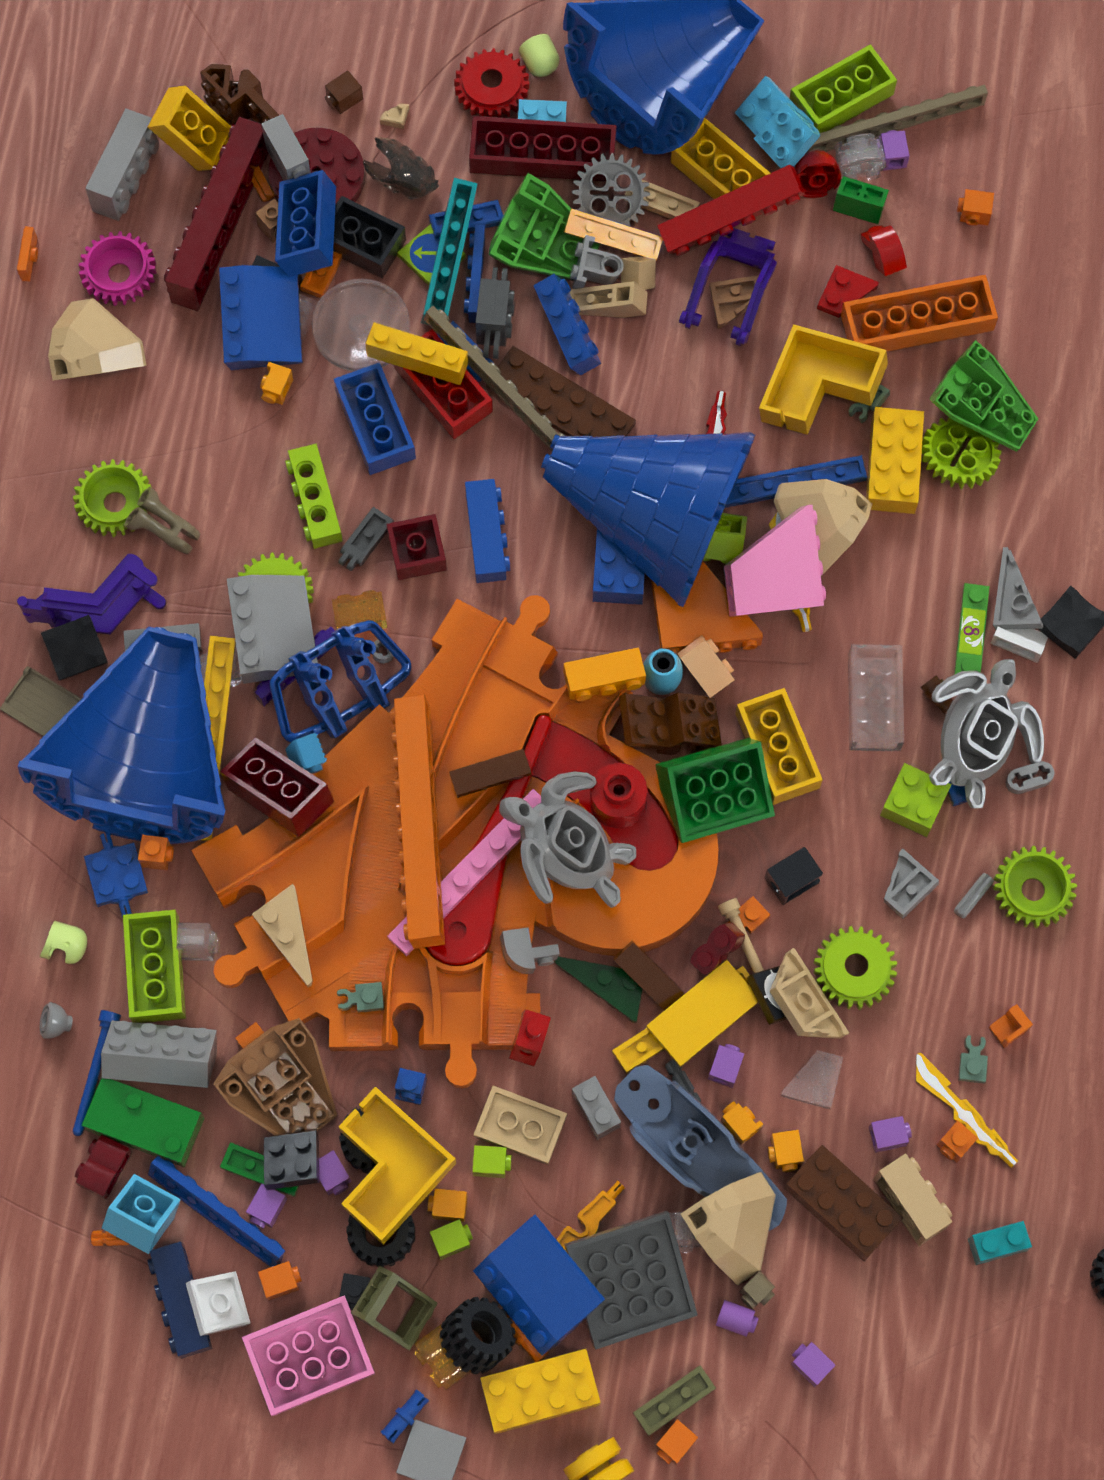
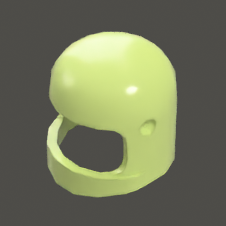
(539, 55)
(67, 938)

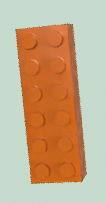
(921, 314)

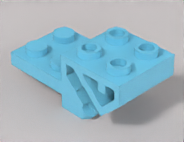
(778, 123)

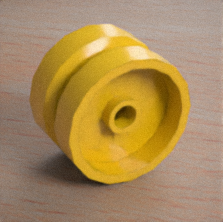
(596, 1466)

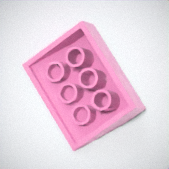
(308, 1356)

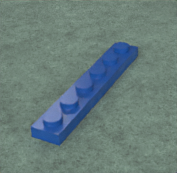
(217, 1213)

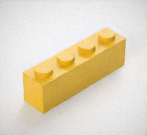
(417, 353)

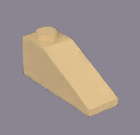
(611, 300)

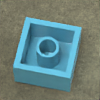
(141, 1213)

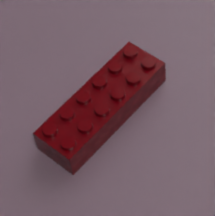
(538, 147)

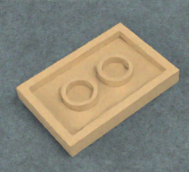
(520, 1124)

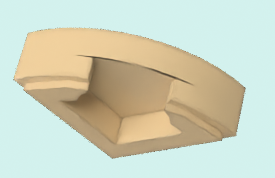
(395, 116)

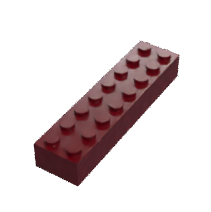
(216, 215)

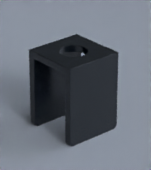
(793, 875)

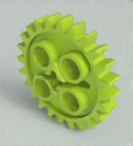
(979, 463)

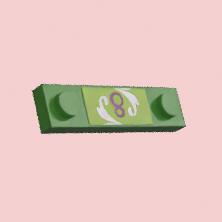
(971, 628)

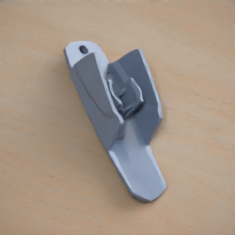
(687, 1136)

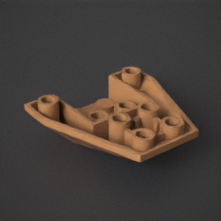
(279, 1081)

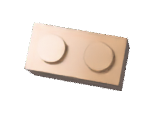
(706, 666)

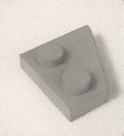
(908, 885)

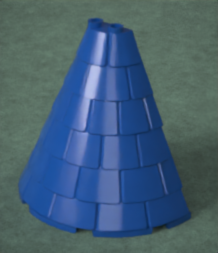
(655, 63)
(652, 494)
(136, 747)

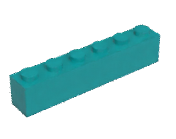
(450, 246)

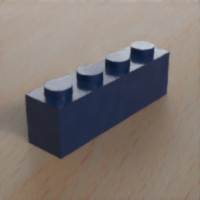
(172, 1273)

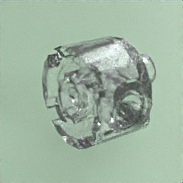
(861, 156)

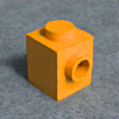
(786, 1150)

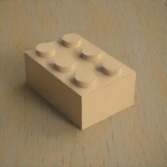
(913, 1199)

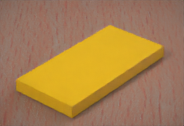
(703, 1013)

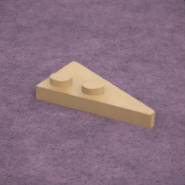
(283, 925)

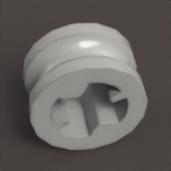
(379, 657)

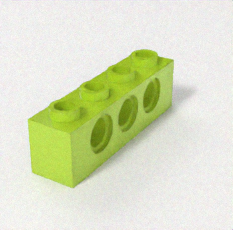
(309, 460)

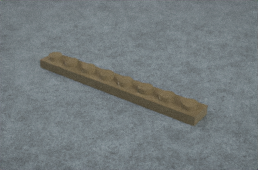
(904, 117)
(491, 376)

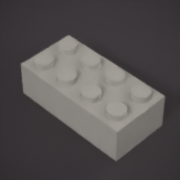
(122, 165)
(159, 1054)

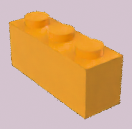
(604, 674)

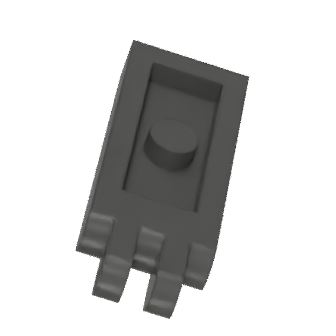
(364, 539)

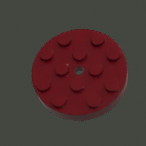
(334, 155)

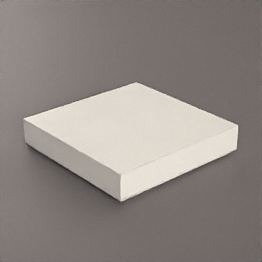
(218, 1303)

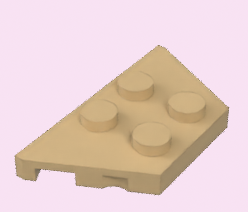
(804, 1001)

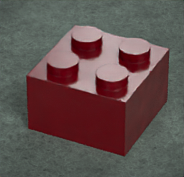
(416, 547)

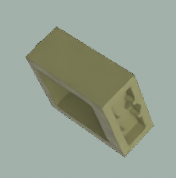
(376, 1296)

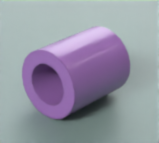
(737, 1318)

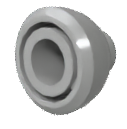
(54, 1021)

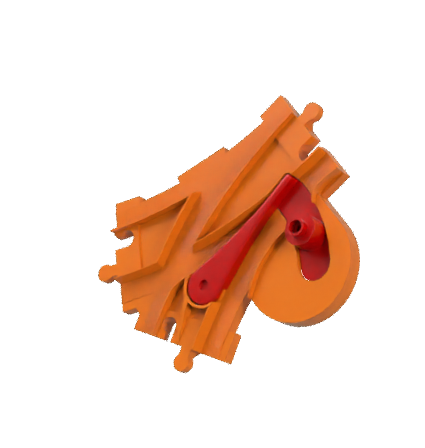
(349, 870)

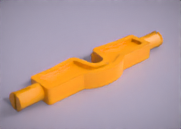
(592, 1215)

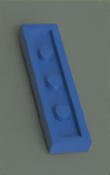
(475, 264)

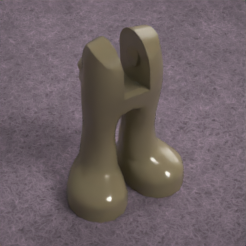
(141, 519)

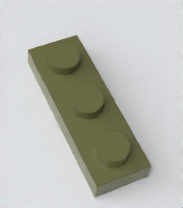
(674, 1400)

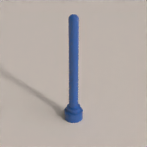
(105, 1020)

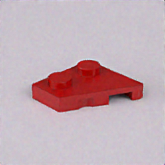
(844, 287)

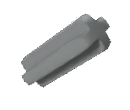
(973, 895)

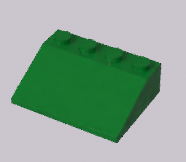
(716, 789)

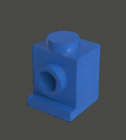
(410, 1086)

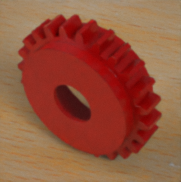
(494, 100)

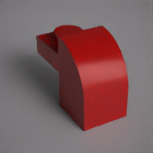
(886, 249)

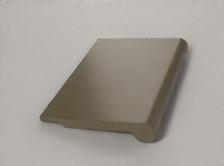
(38, 701)

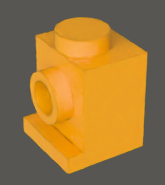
(276, 383)
(740, 1122)

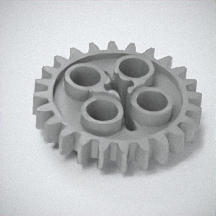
(611, 170)

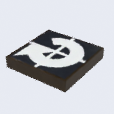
(760, 985)

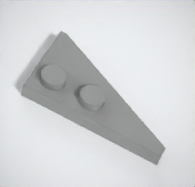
(1013, 602)

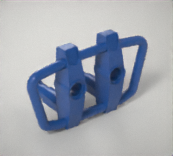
(313, 676)

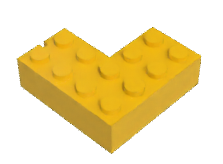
(818, 365)
(405, 1169)

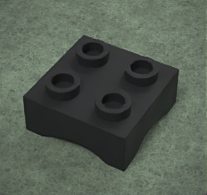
(1072, 622)
(74, 647)

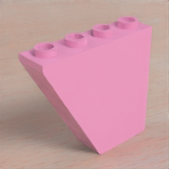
(778, 569)

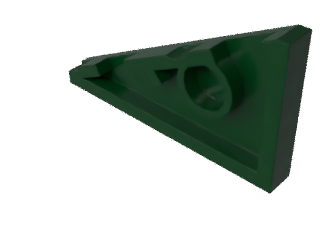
(606, 983)

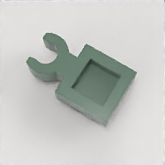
(880, 397)
(367, 997)
(972, 1064)

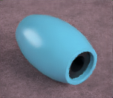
(663, 671)

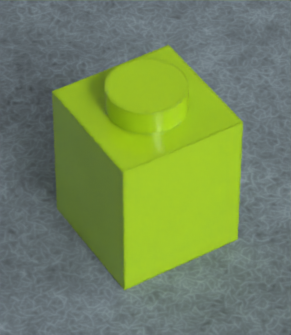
(491, 1161)
(451, 1239)

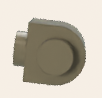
(757, 1291)

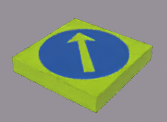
(421, 253)

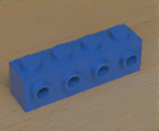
(567, 324)

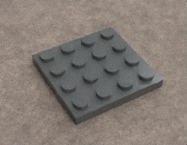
(639, 1277)

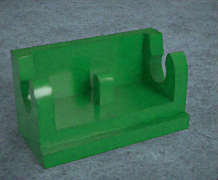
(860, 200)

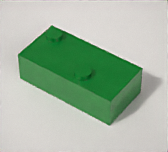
(143, 1121)

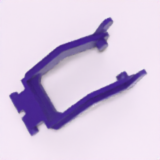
(744, 250)
(106, 606)

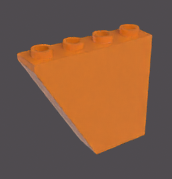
(702, 615)

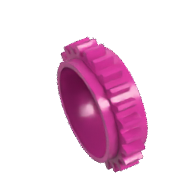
(114, 251)

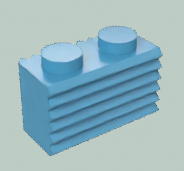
(307, 753)

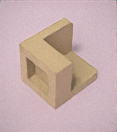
(639, 270)

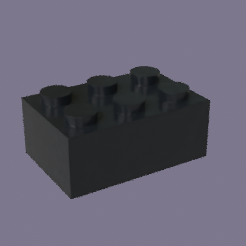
(366, 237)

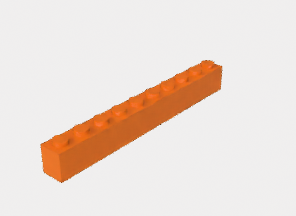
(418, 822)

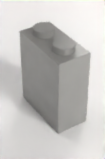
(284, 148)

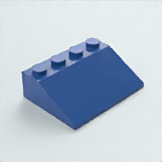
(259, 317)
(538, 1285)

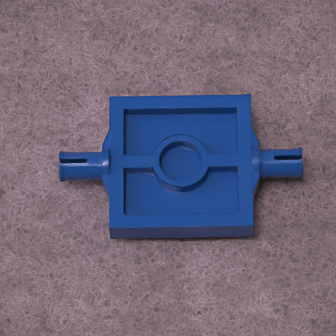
(115, 874)

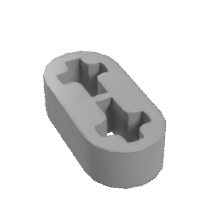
(1028, 772)

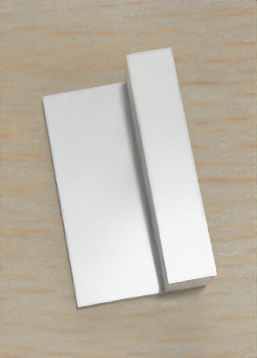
(1023, 642)

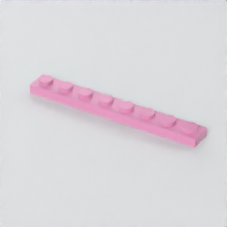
(472, 869)

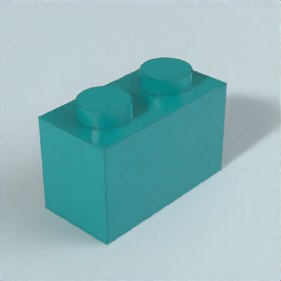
(999, 1243)

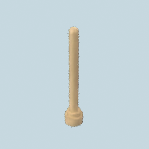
(731, 911)

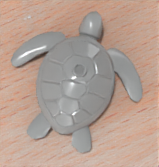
(982, 729)
(566, 841)

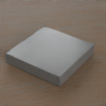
(430, 1453)

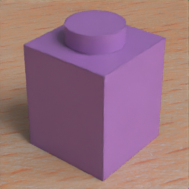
(895, 149)
(726, 1065)
(889, 1134)
(332, 1174)
(266, 1207)
(812, 1363)

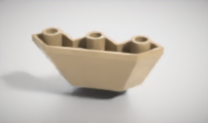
(92, 342)
(839, 512)
(734, 1225)

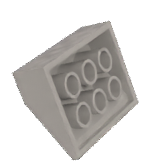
(269, 623)

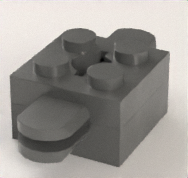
(494, 312)

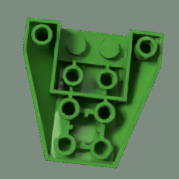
(985, 398)

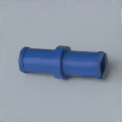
(404, 1416)

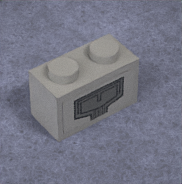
(596, 1107)

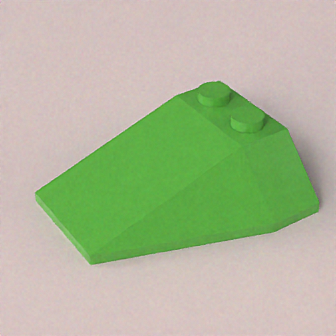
(533, 232)

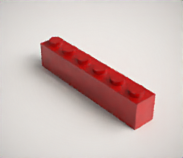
(731, 210)

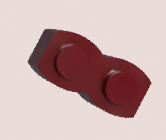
(720, 943)
(103, 1166)

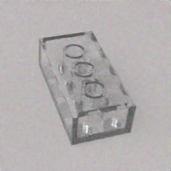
(875, 697)

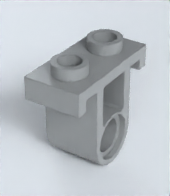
(591, 265)

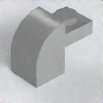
(520, 954)

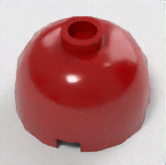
(818, 173)

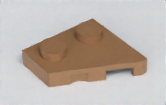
(731, 298)

